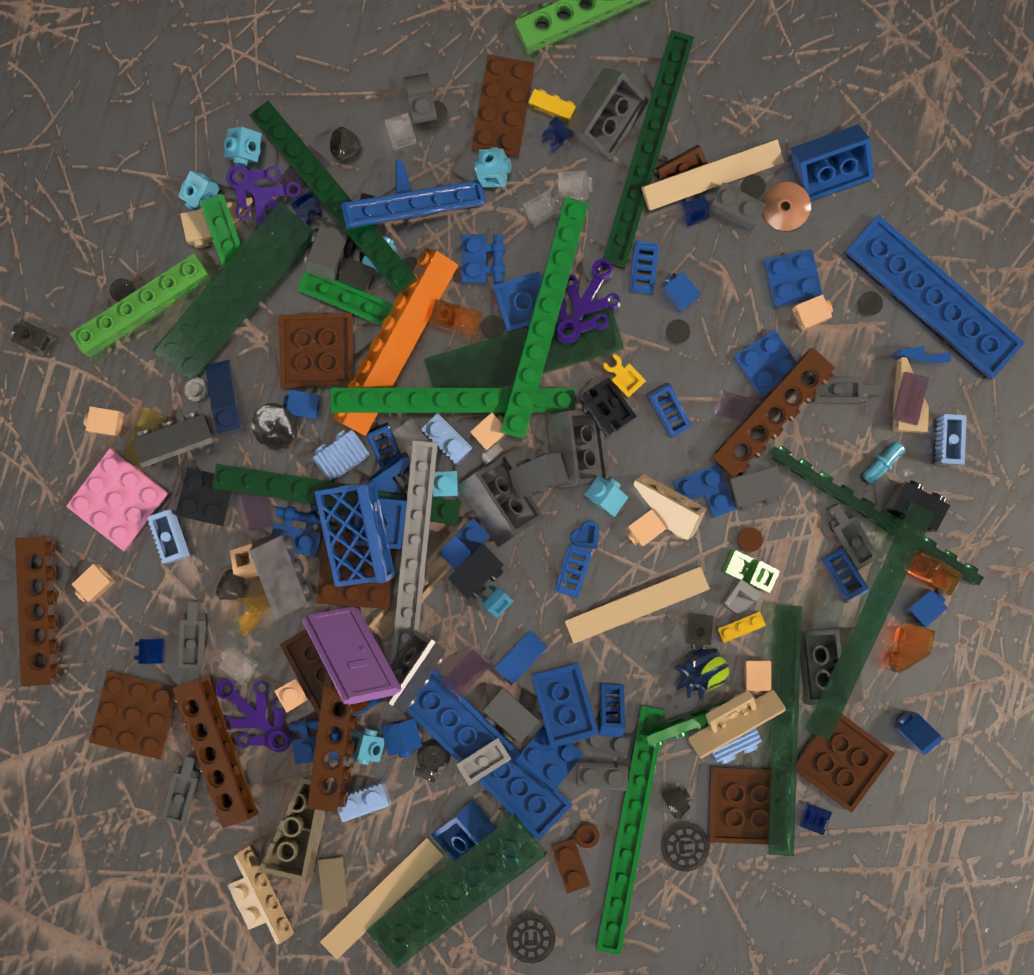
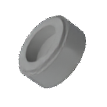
(196, 390)
(491, 454)

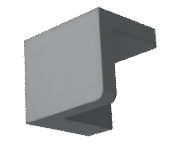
(741, 597)

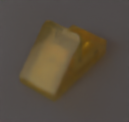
(258, 606)

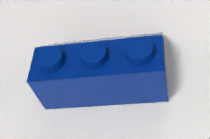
(833, 162)
(463, 830)

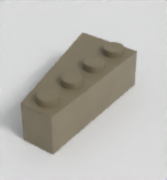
(298, 837)

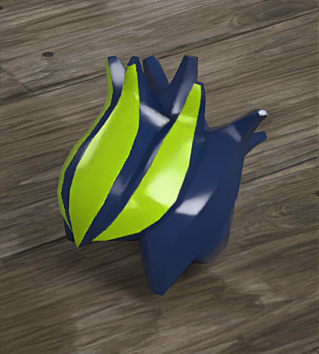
(703, 671)

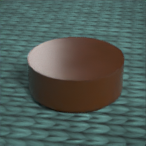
(750, 539)
(587, 835)

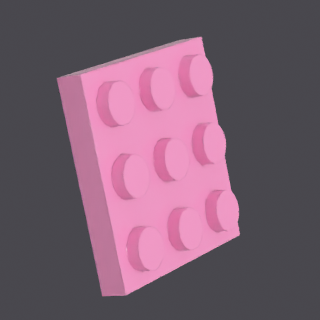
(117, 499)

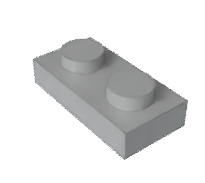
(483, 761)

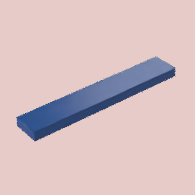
(413, 204)

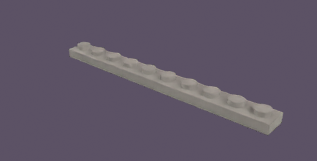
(414, 543)

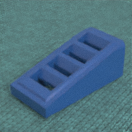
(401, 178)
(647, 246)
(652, 396)
(390, 437)
(578, 551)
(849, 597)
(611, 725)

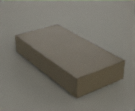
(333, 882)

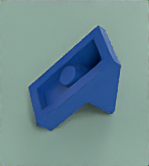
(385, 476)
(464, 544)

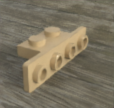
(734, 720)
(257, 898)

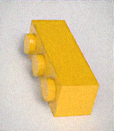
(552, 105)
(741, 627)

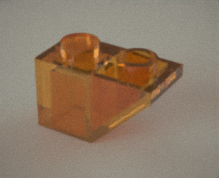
(456, 319)
(934, 573)
(911, 647)

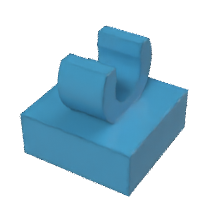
(497, 602)

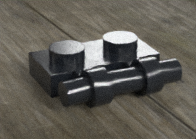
(611, 403)

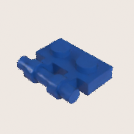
(474, 259)
(305, 540)
(305, 746)

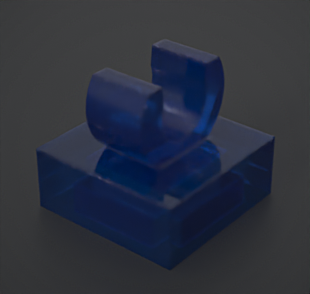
(558, 131)
(305, 204)
(695, 210)
(150, 651)
(815, 818)

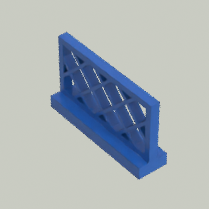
(374, 529)

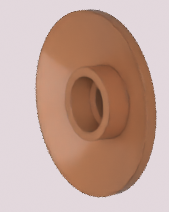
(799, 206)

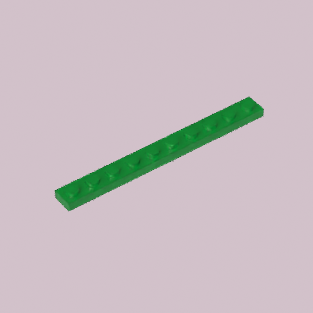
(544, 318)
(443, 400)
(629, 836)

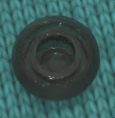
(344, 143)
(230, 586)
(426, 752)
(677, 801)

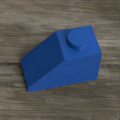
(918, 732)

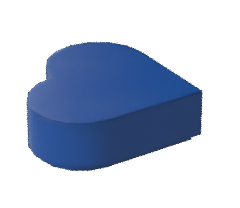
(586, 536)

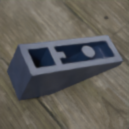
(224, 399)

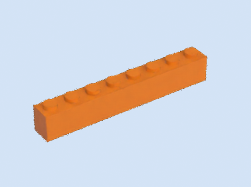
(400, 332)

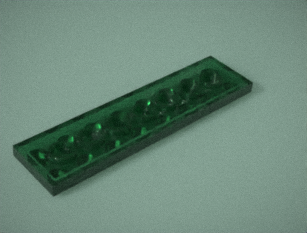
(235, 291)
(495, 360)
(456, 890)

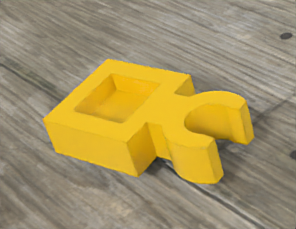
(626, 378)

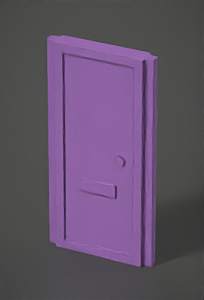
(351, 655)

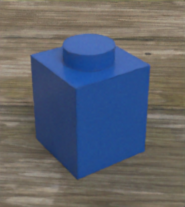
(680, 291)
(303, 404)
(926, 607)
(401, 737)

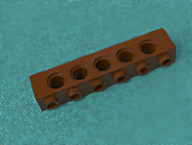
(822, 373)
(29, 623)
(220, 740)
(325, 745)

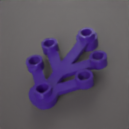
(262, 196)
(584, 306)
(257, 717)

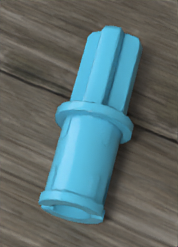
(884, 462)

